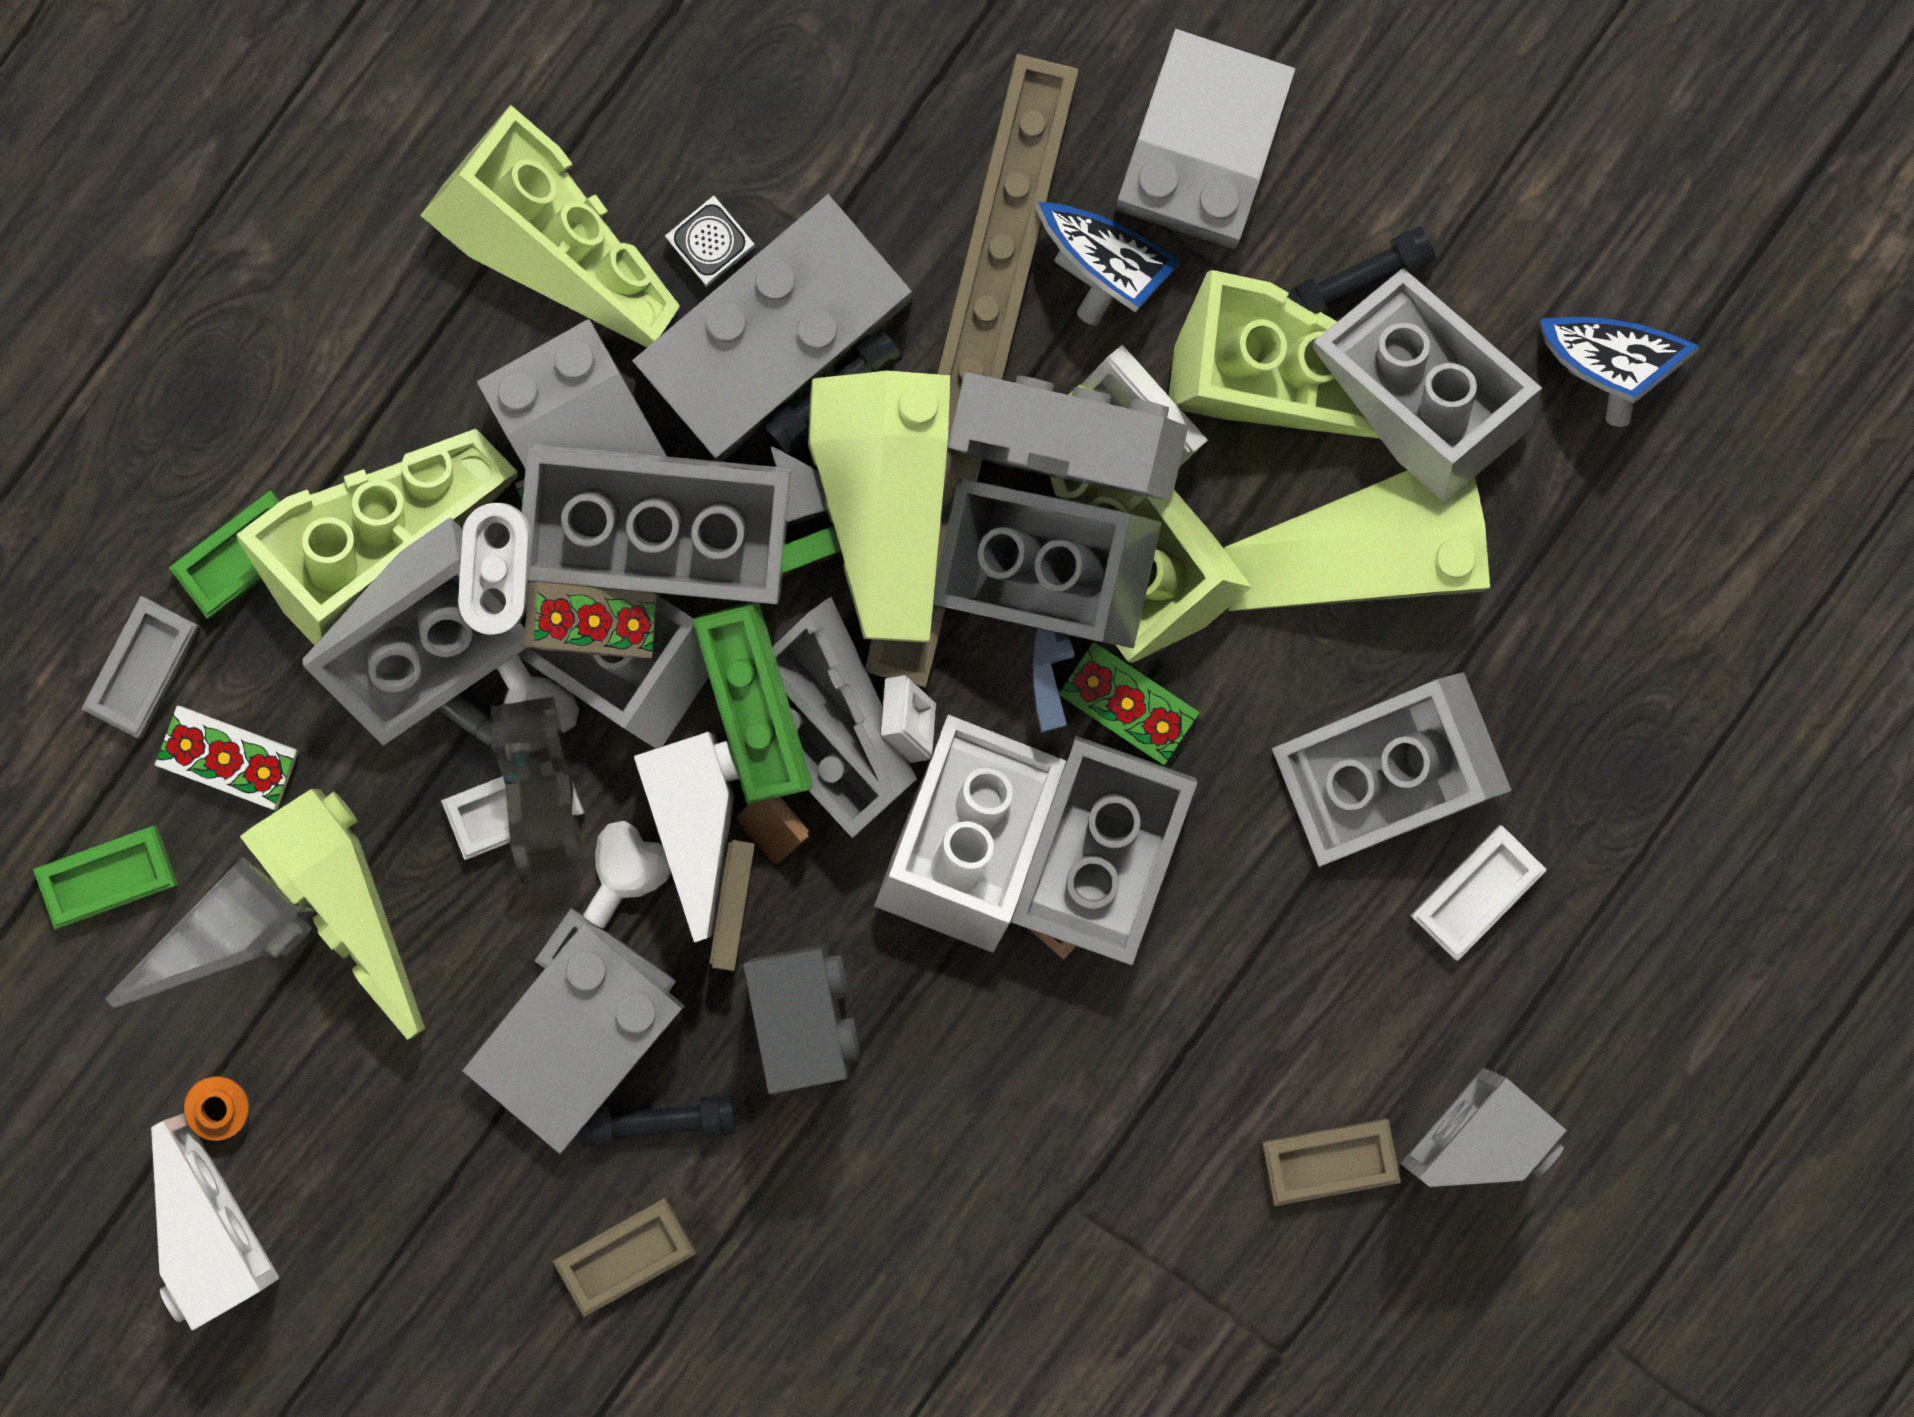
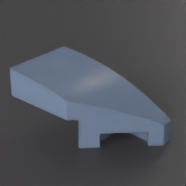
(1049, 648)

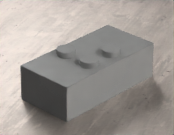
(773, 328)
(656, 523)

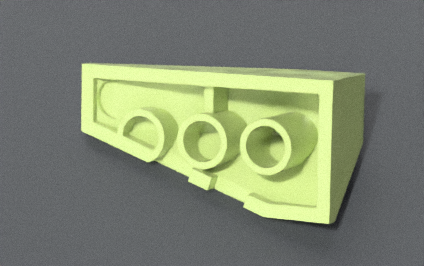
(532, 223)
(1254, 361)
(883, 477)
(333, 544)
(1369, 547)
(1190, 570)
(322, 864)

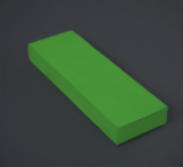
(752, 702)

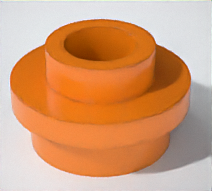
(234, 1098)

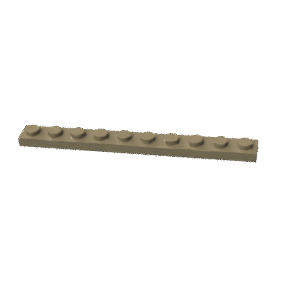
(992, 287)

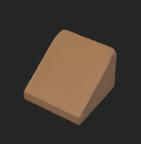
(773, 827)

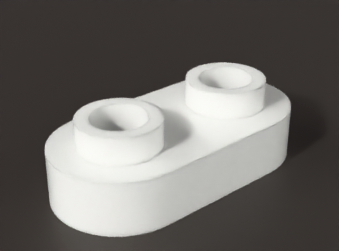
(492, 567)

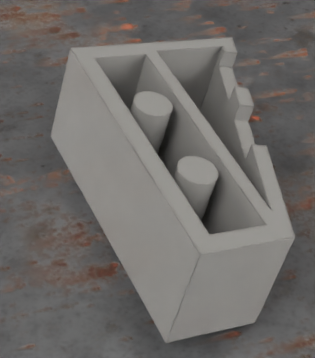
(1069, 435)
(839, 720)

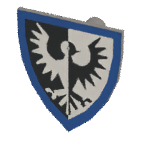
(1106, 258)
(1615, 357)

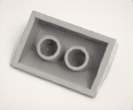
(1487, 1137)

